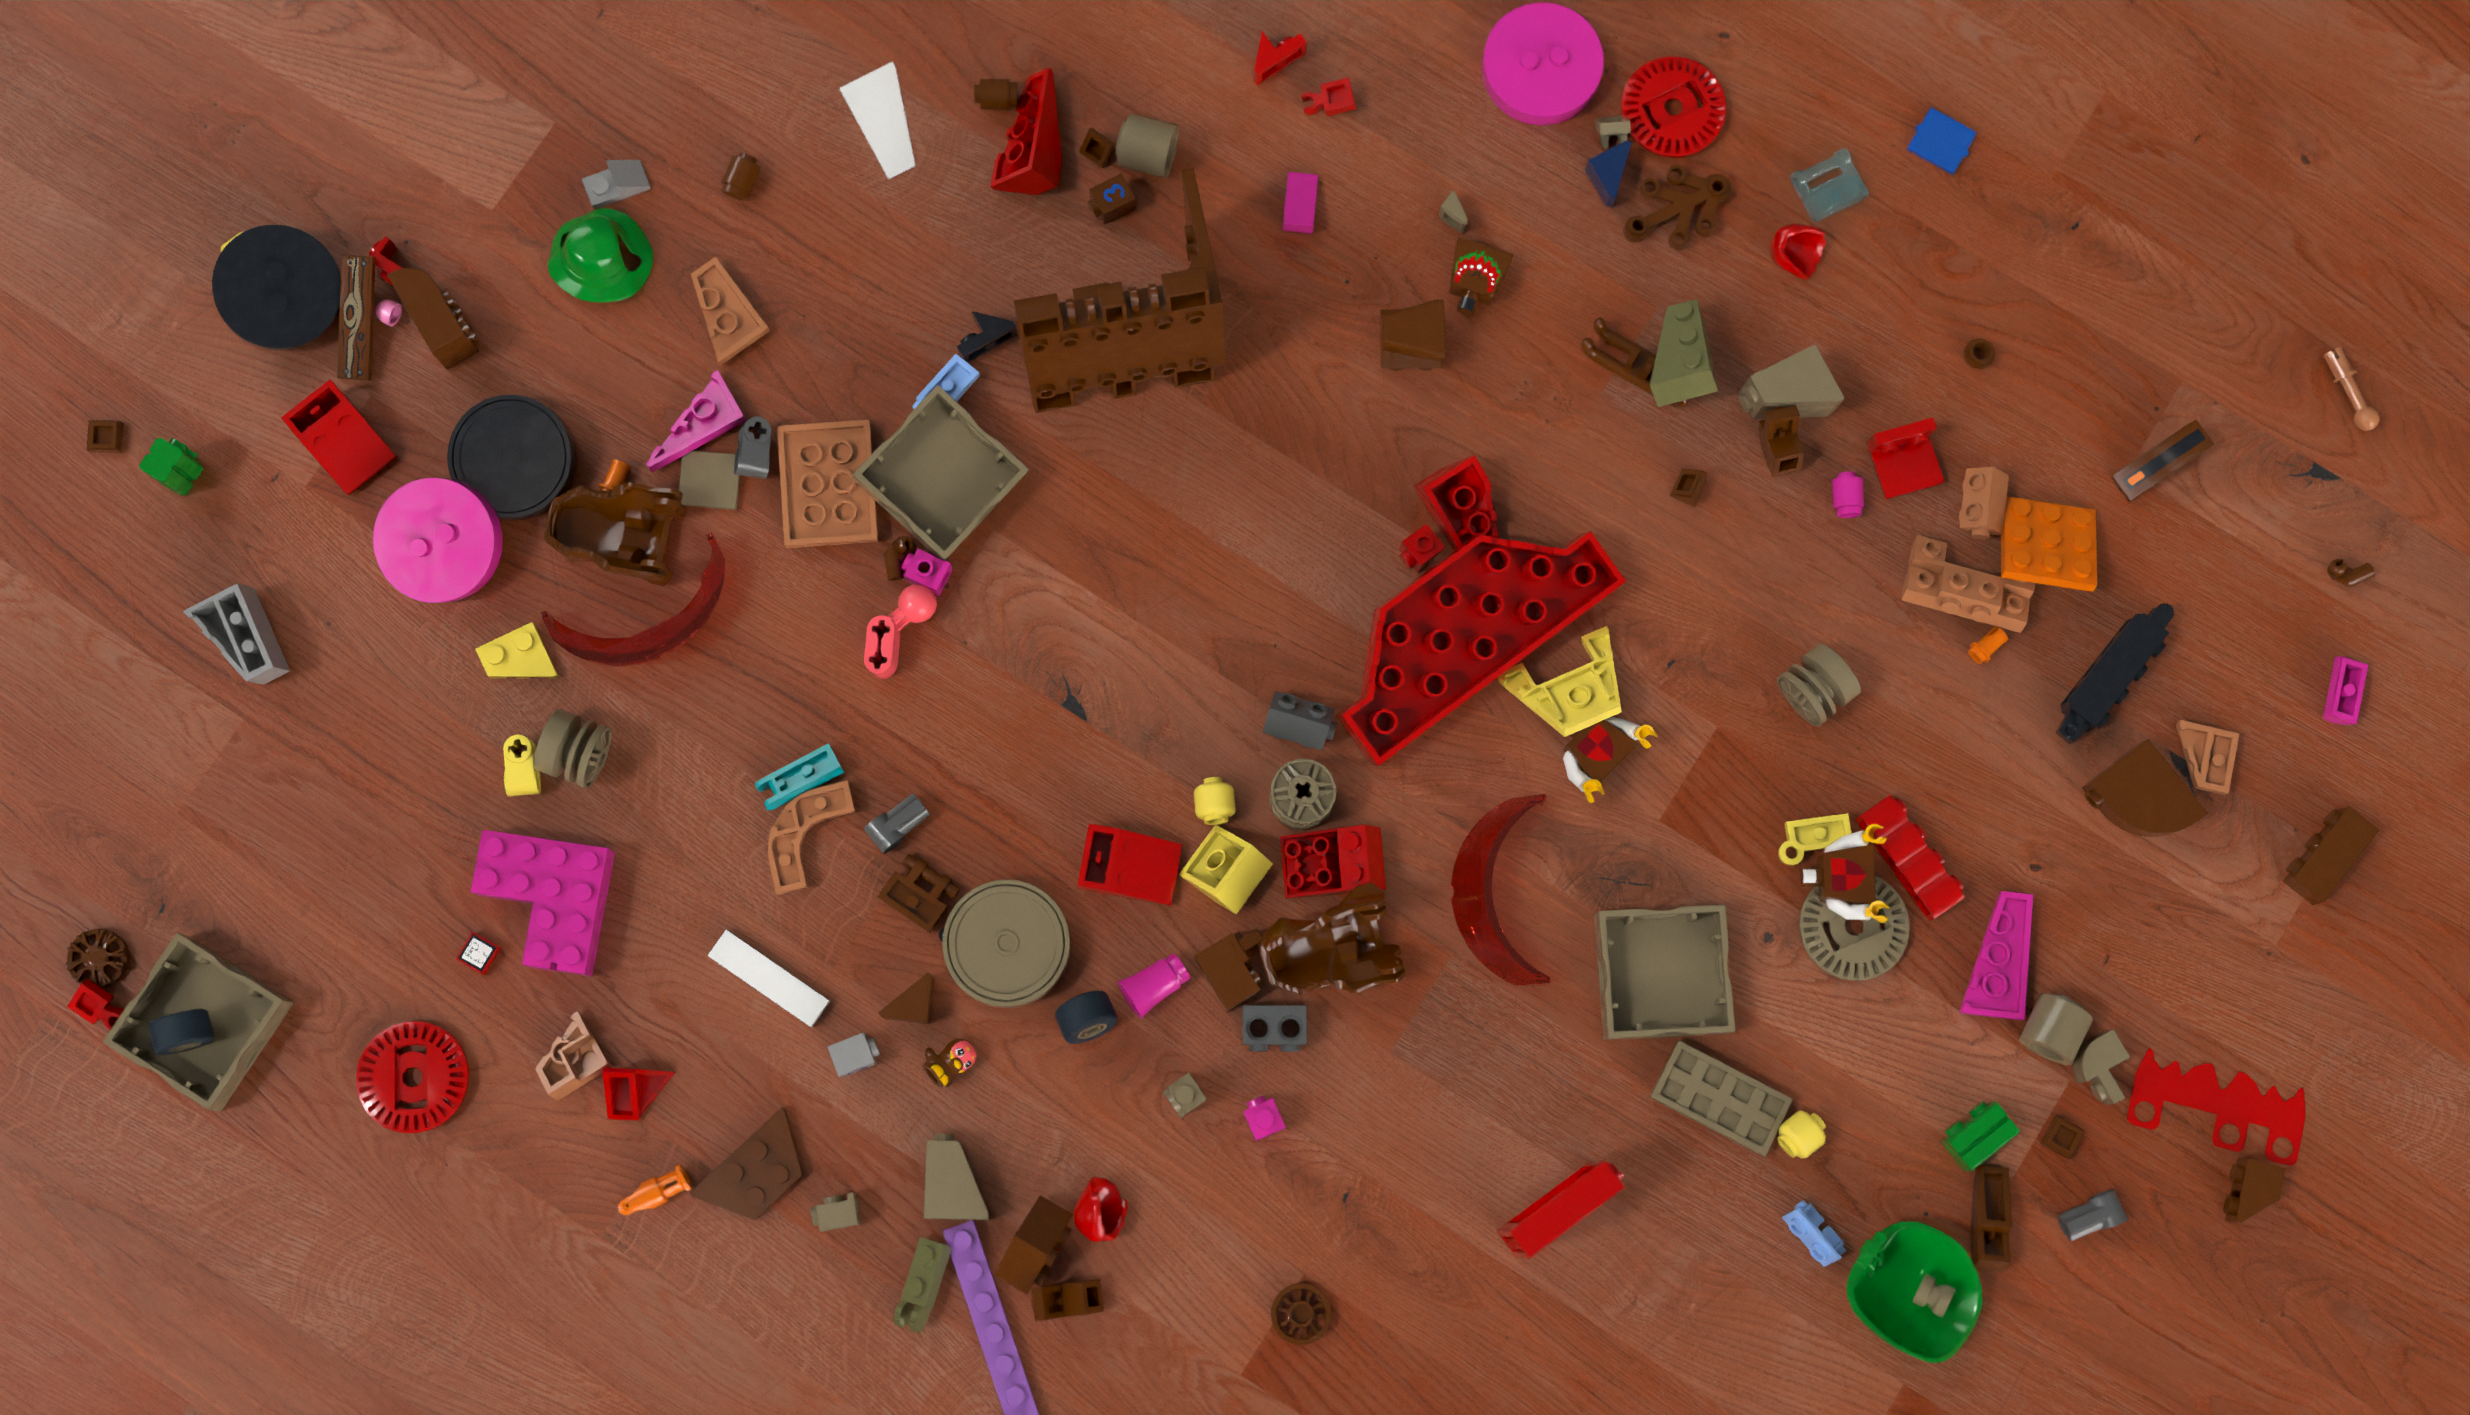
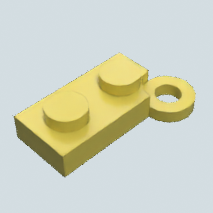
(1812, 835)

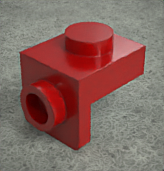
(383, 252)
(1420, 548)

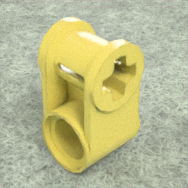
(519, 772)

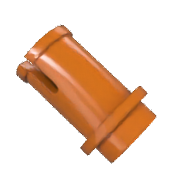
(615, 475)
(1987, 645)

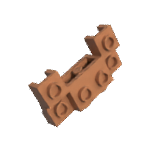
(1964, 590)

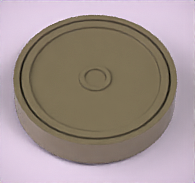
(1006, 943)

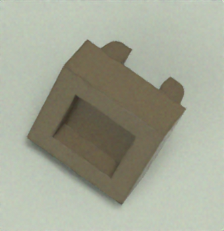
(1612, 126)

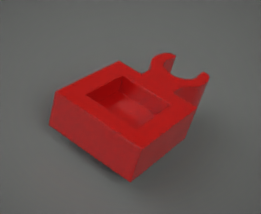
(1334, 97)
(94, 1004)

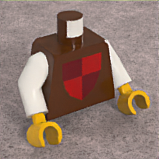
(1599, 750)
(1847, 876)

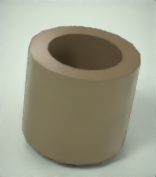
(1147, 145)
(2056, 1028)

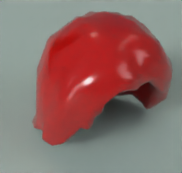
(1798, 249)
(1100, 1211)

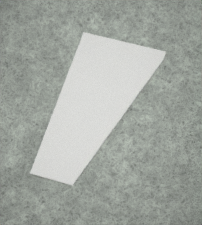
(881, 116)

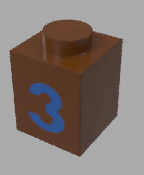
(1111, 199)

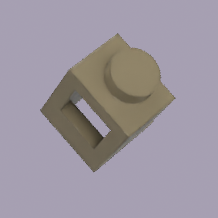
(1184, 1095)
(836, 1213)

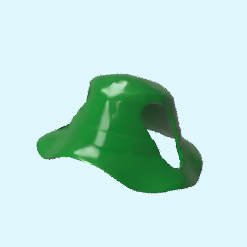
(591, 258)

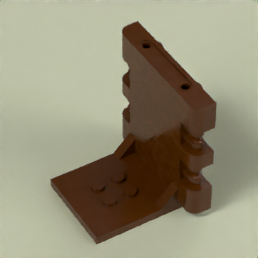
(1129, 333)

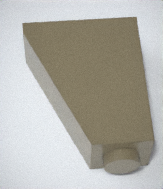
(951, 1183)

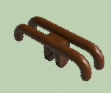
(1636, 366)

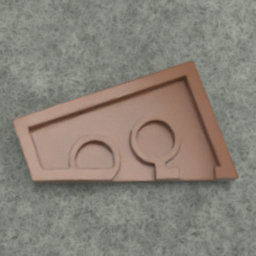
(727, 312)

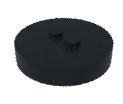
(276, 287)
(513, 455)

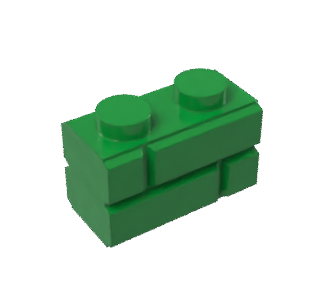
(172, 465)
(1979, 1135)

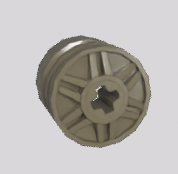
(1818, 684)
(572, 748)
(1303, 812)

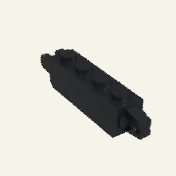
(2113, 671)

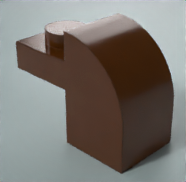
(1780, 440)
(1067, 1299)

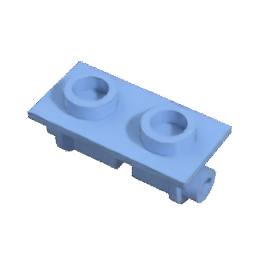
(1823, 1245)

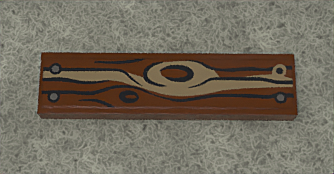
(356, 317)

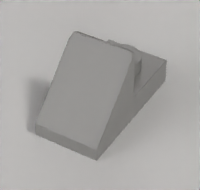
(618, 182)

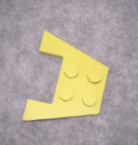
(1576, 697)

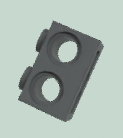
(1274, 1017)

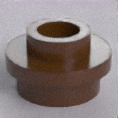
(1986, 349)

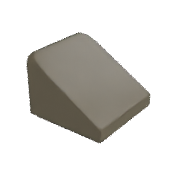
(1453, 213)

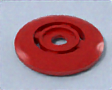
(1667, 80)
(382, 1073)

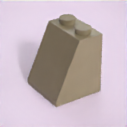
(1796, 381)

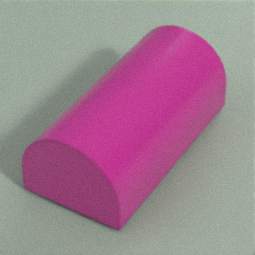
(2345, 691)

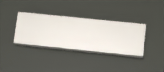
(769, 978)

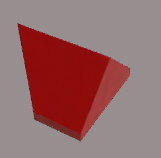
(631, 1091)

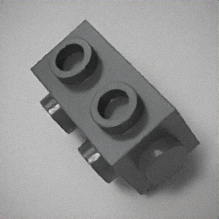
(1299, 720)

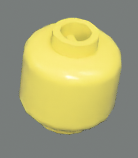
(1214, 801)
(1801, 1134)

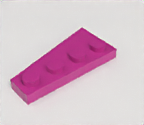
(2001, 968)

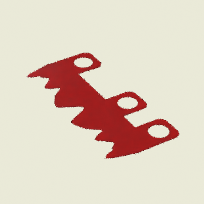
(2236, 1104)

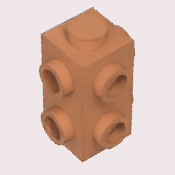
(1983, 502)

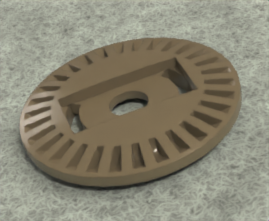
(1859, 955)

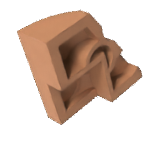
(572, 1060)

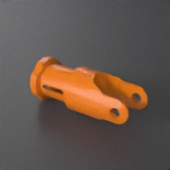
(654, 1192)

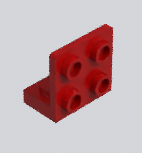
(1905, 458)

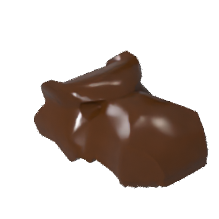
(616, 528)
(1334, 949)

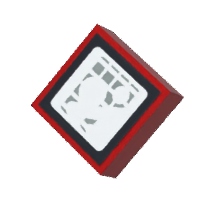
(478, 953)

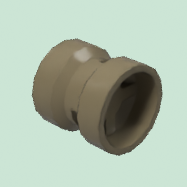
(1936, 1296)

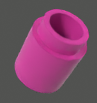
(1848, 495)

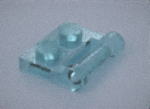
(1833, 194)

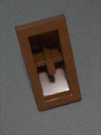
(913, 1004)

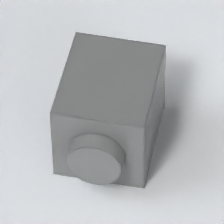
(854, 1054)

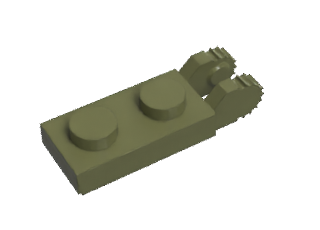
(922, 1284)

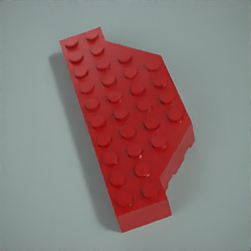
(1466, 628)

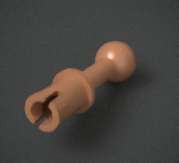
(2366, 417)

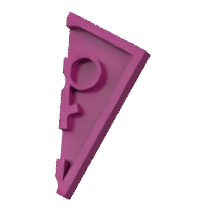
(706, 418)

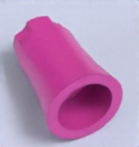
(1153, 984)

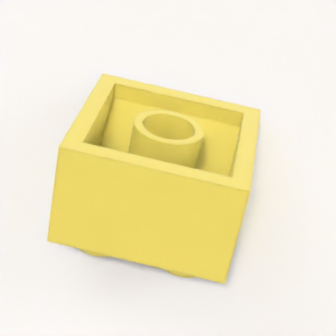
(1226, 869)

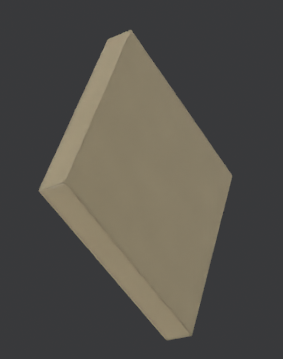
(709, 480)

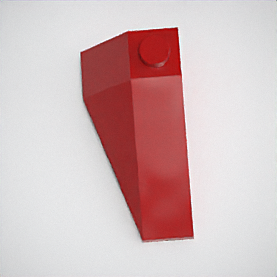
(1033, 149)
(1460, 501)

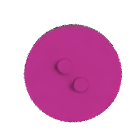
(1542, 63)
(437, 540)

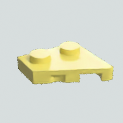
(517, 655)

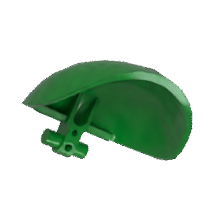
(1888, 1278)

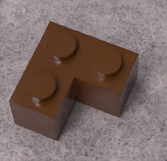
(1035, 1245)

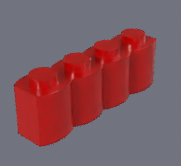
(1911, 859)

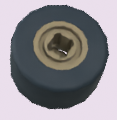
(1086, 1017)
(181, 1031)

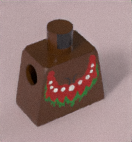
(1477, 274)

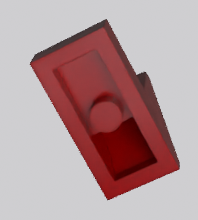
(1273, 60)

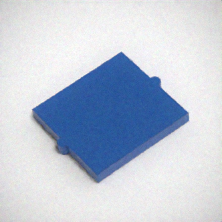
(1941, 141)

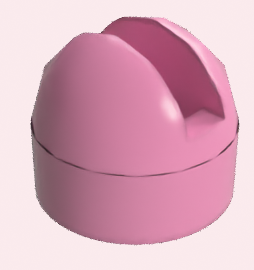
(388, 311)

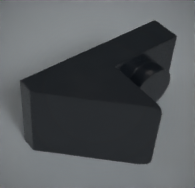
(993, 334)

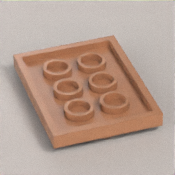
(817, 485)

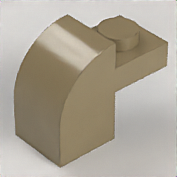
(2095, 1060)

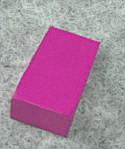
(1300, 202)

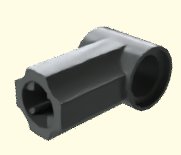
(889, 828)
(2099, 1212)

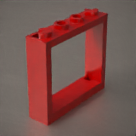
(1561, 1208)

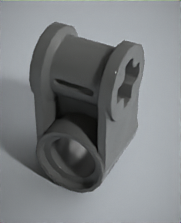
(753, 454)

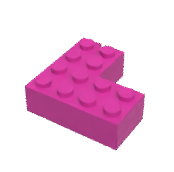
(564, 885)

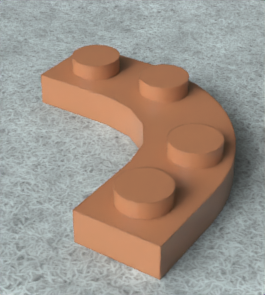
(793, 824)

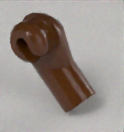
(895, 555)
(2349, 577)

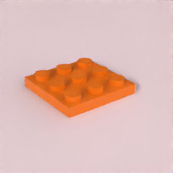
(2049, 544)

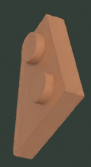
(2208, 755)

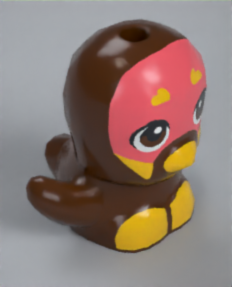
(953, 1060)

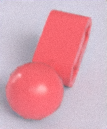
(915, 605)

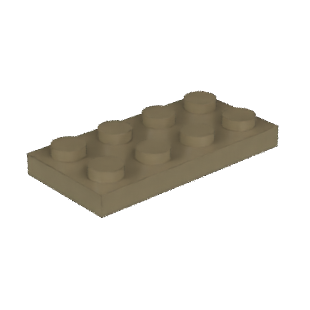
(1721, 1098)

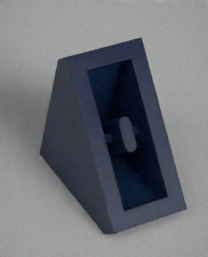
(1606, 171)

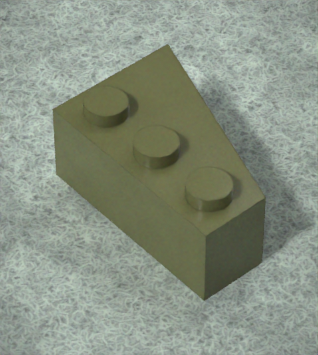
(1683, 356)

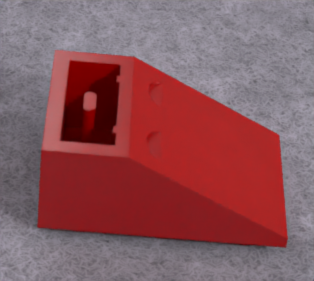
(339, 437)
(1332, 861)
(1129, 865)

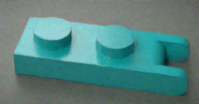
(800, 776)

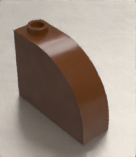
(2144, 794)

